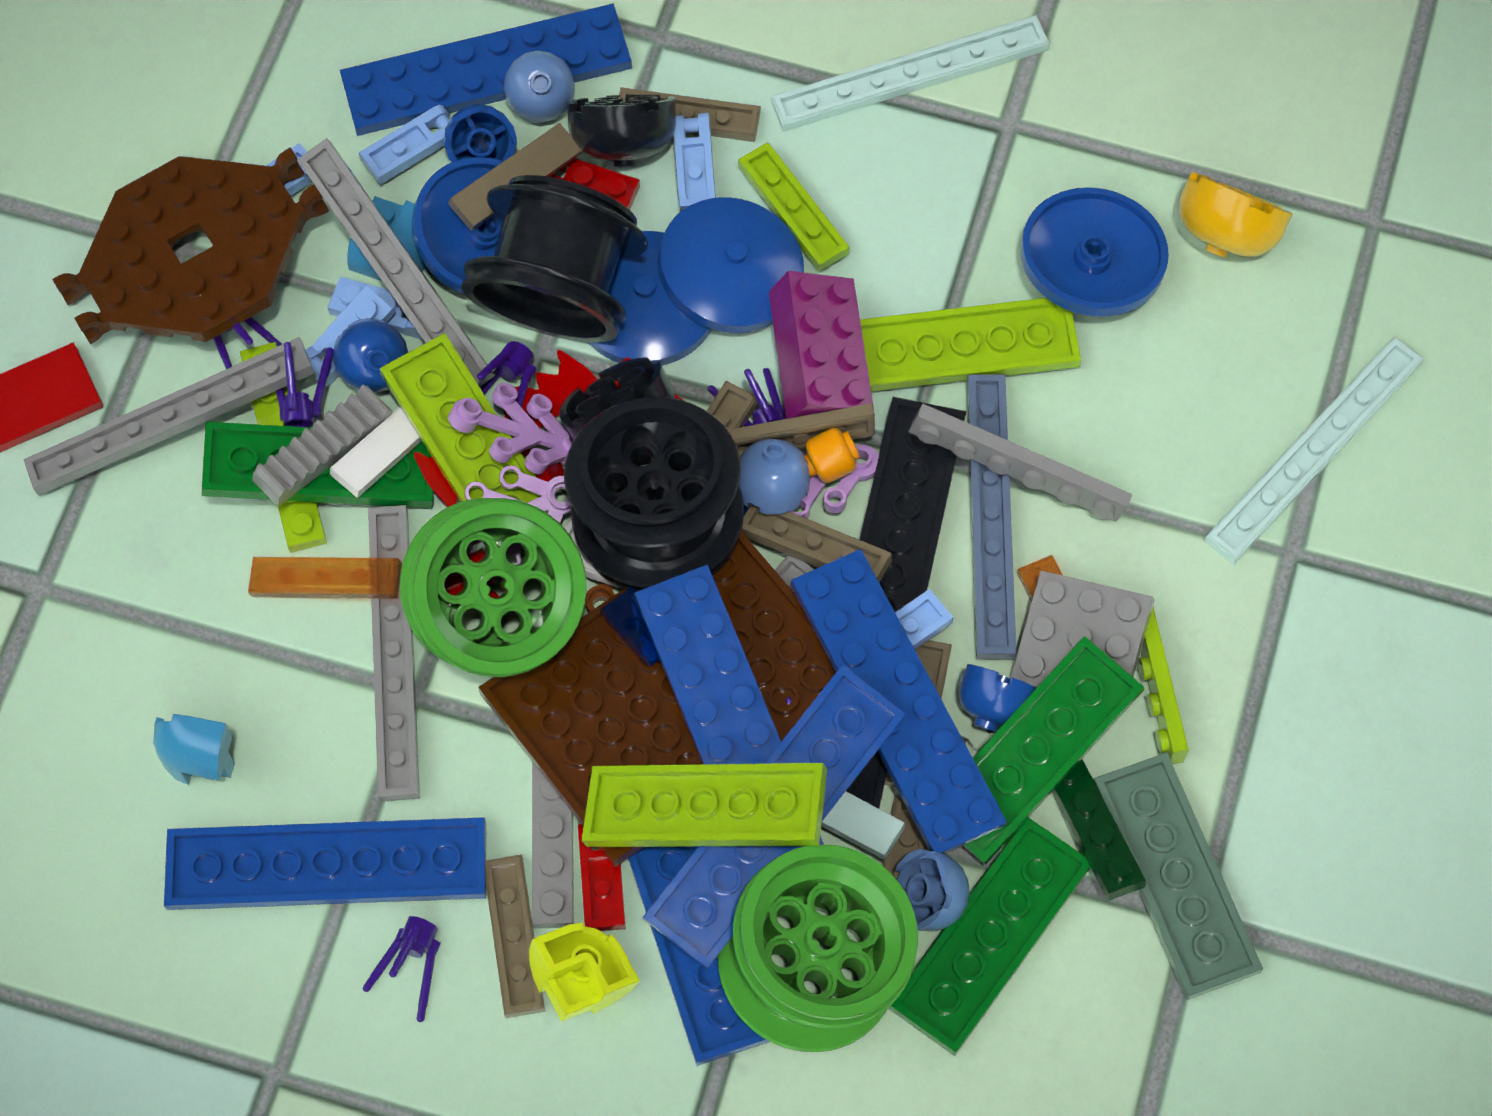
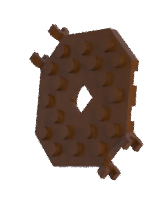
(140, 277)

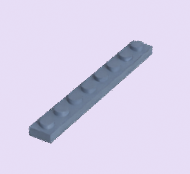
(991, 527)

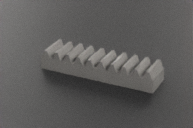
(320, 446)

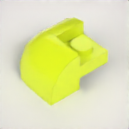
(580, 969)

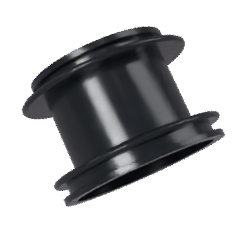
(555, 259)
(650, 526)

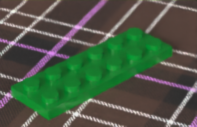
(237, 449)
(1051, 736)
(992, 937)

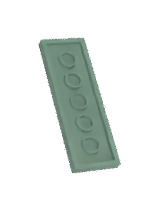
(1182, 879)

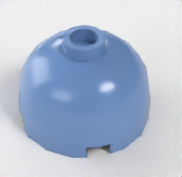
(538, 86)
(773, 476)
(934, 887)

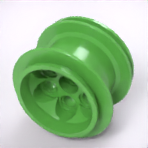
(548, 557)
(858, 898)

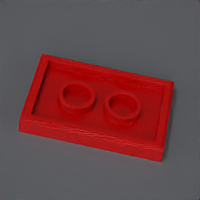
(44, 395)

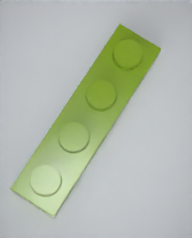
(793, 206)
(1162, 698)

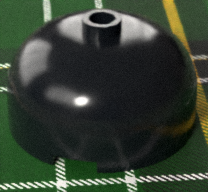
(621, 128)
(637, 380)

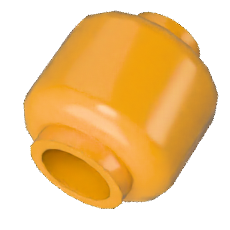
(831, 455)

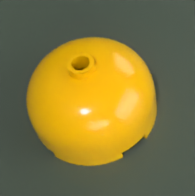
(1230, 218)

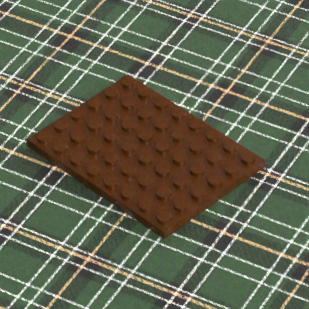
(610, 709)

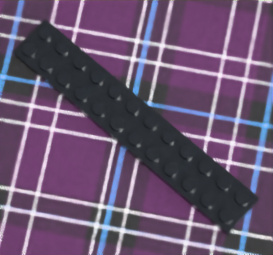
(905, 520)

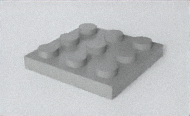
(1073, 608)

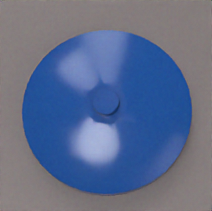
(439, 232)
(1094, 251)
(724, 261)
(652, 322)

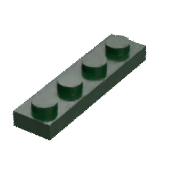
(1098, 834)

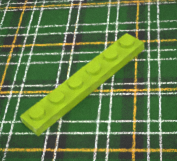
(299, 519)

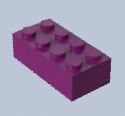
(819, 343)

